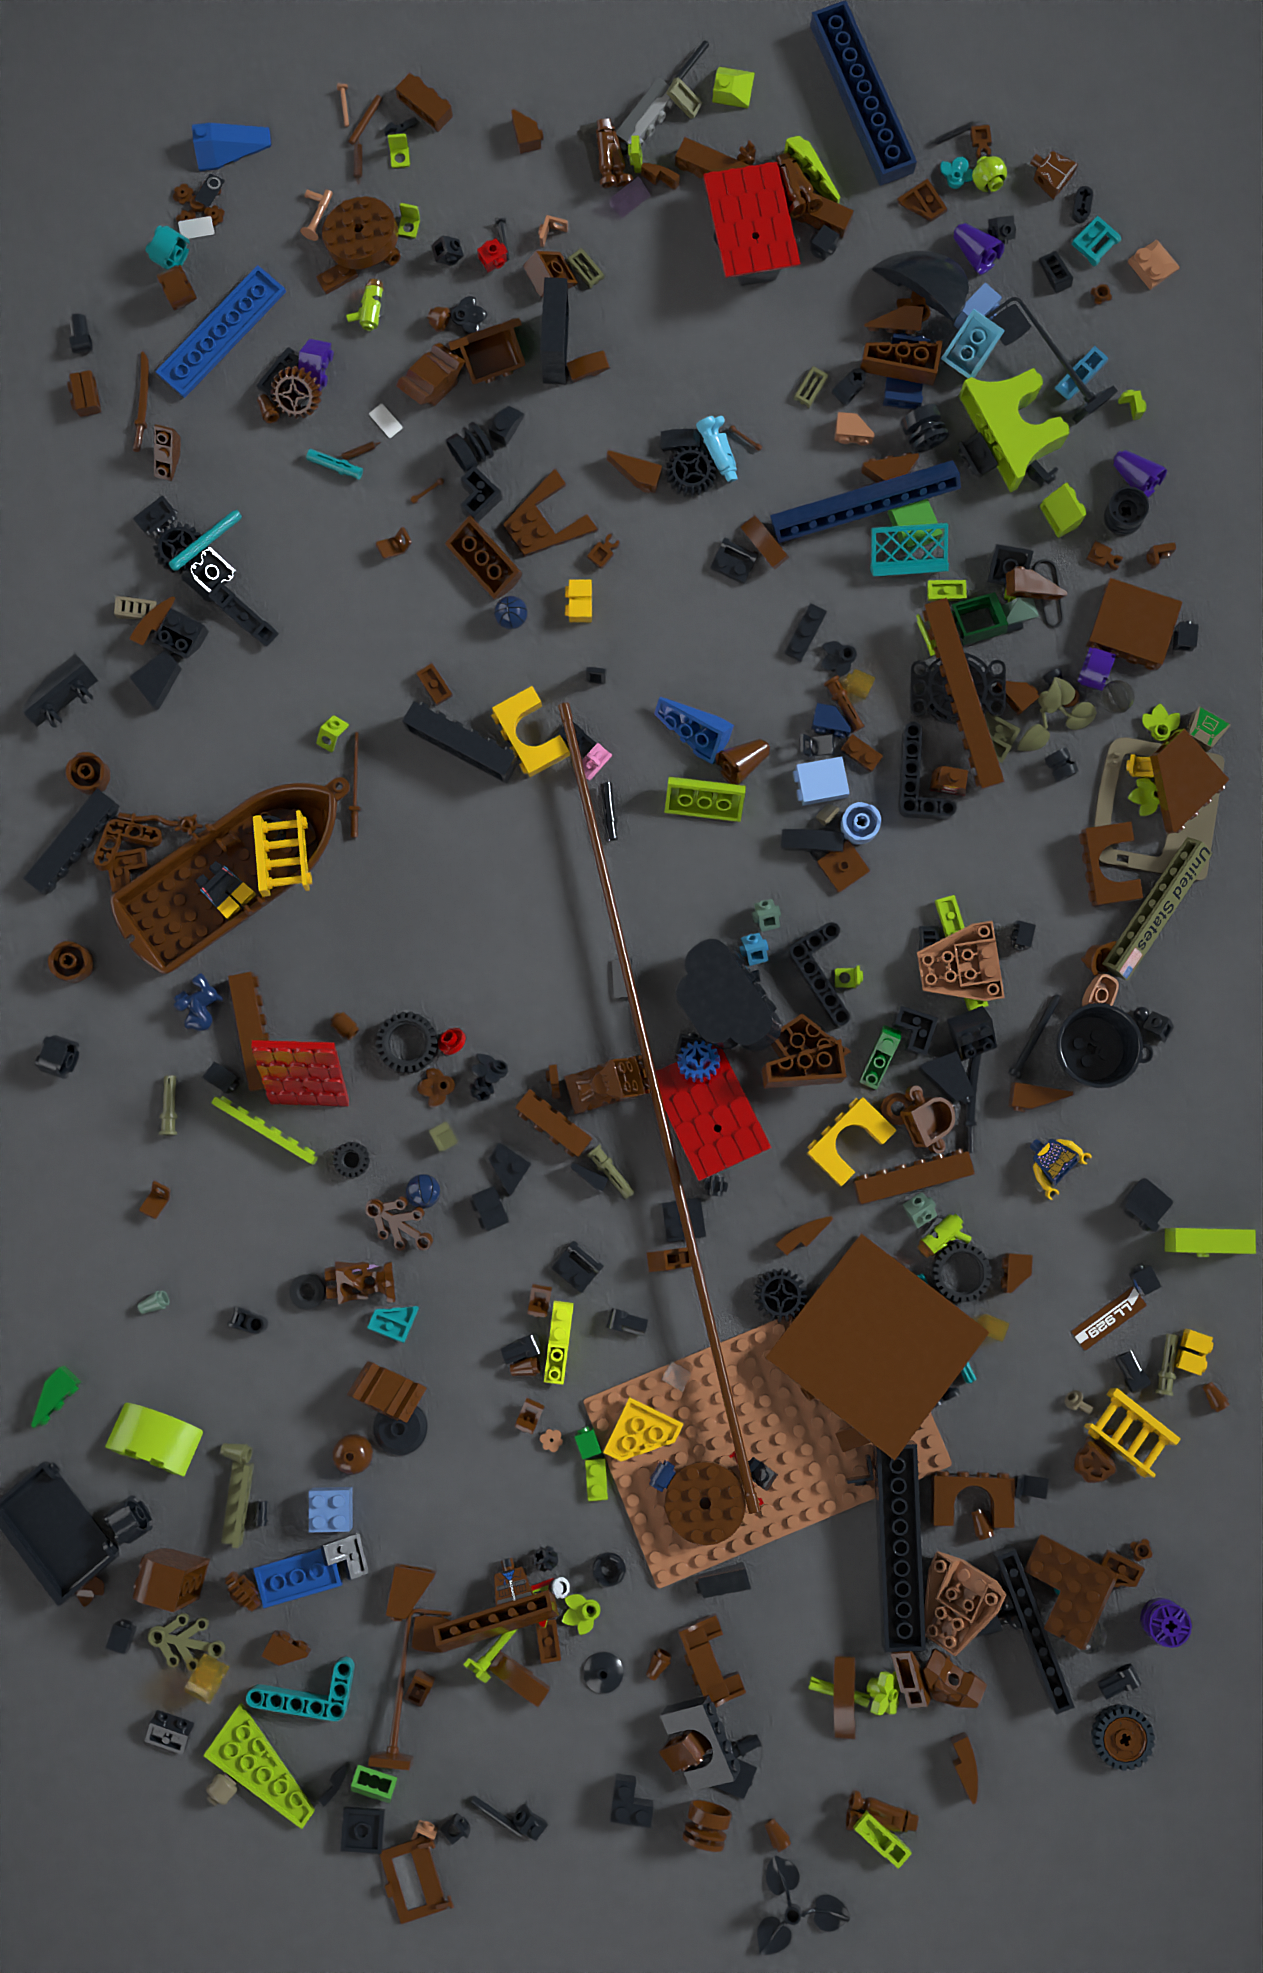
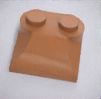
(1153, 264)

